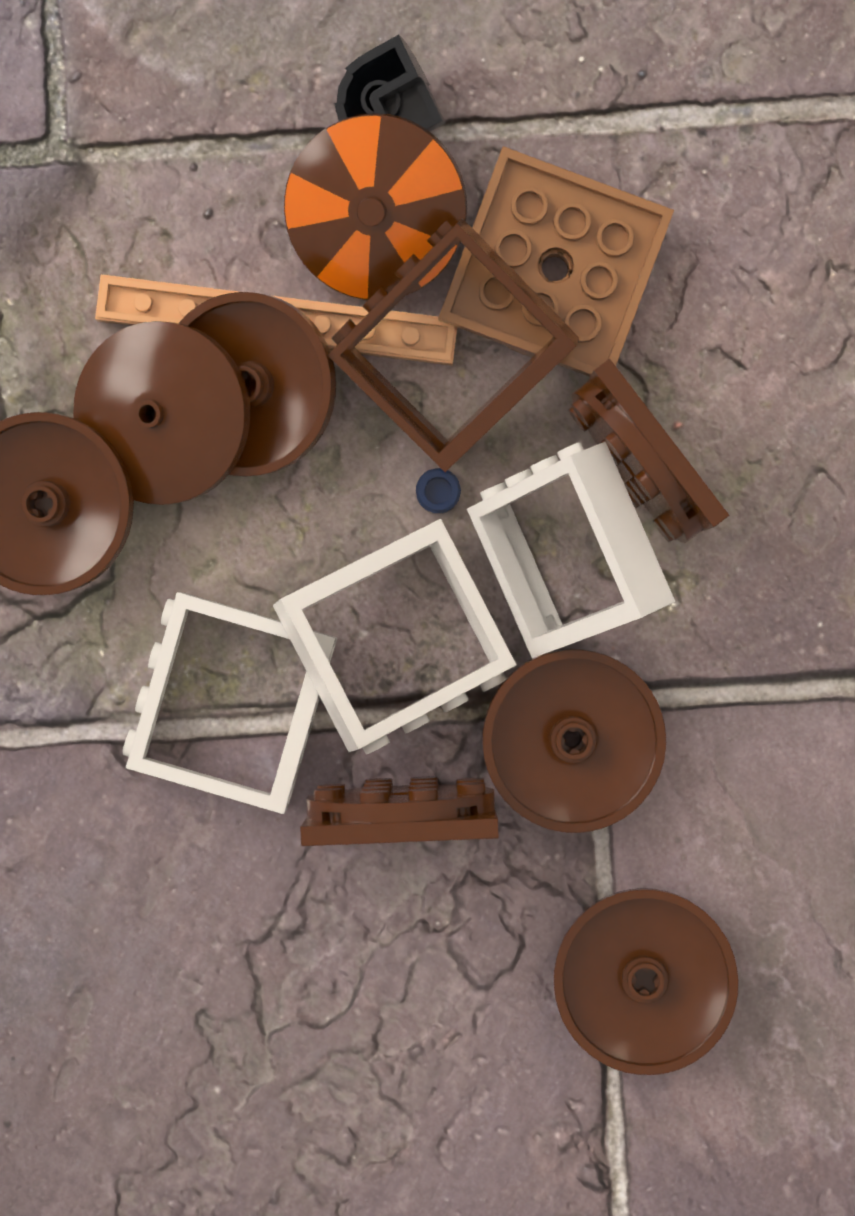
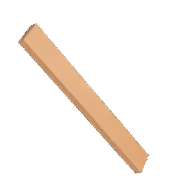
(395, 336)

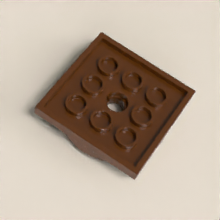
(645, 456)
(400, 812)

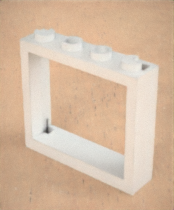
(614, 526)
(321, 673)
(151, 698)

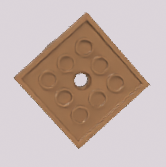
(547, 213)

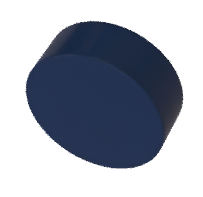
(438, 491)

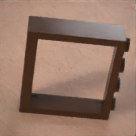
(442, 450)

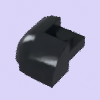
(388, 83)

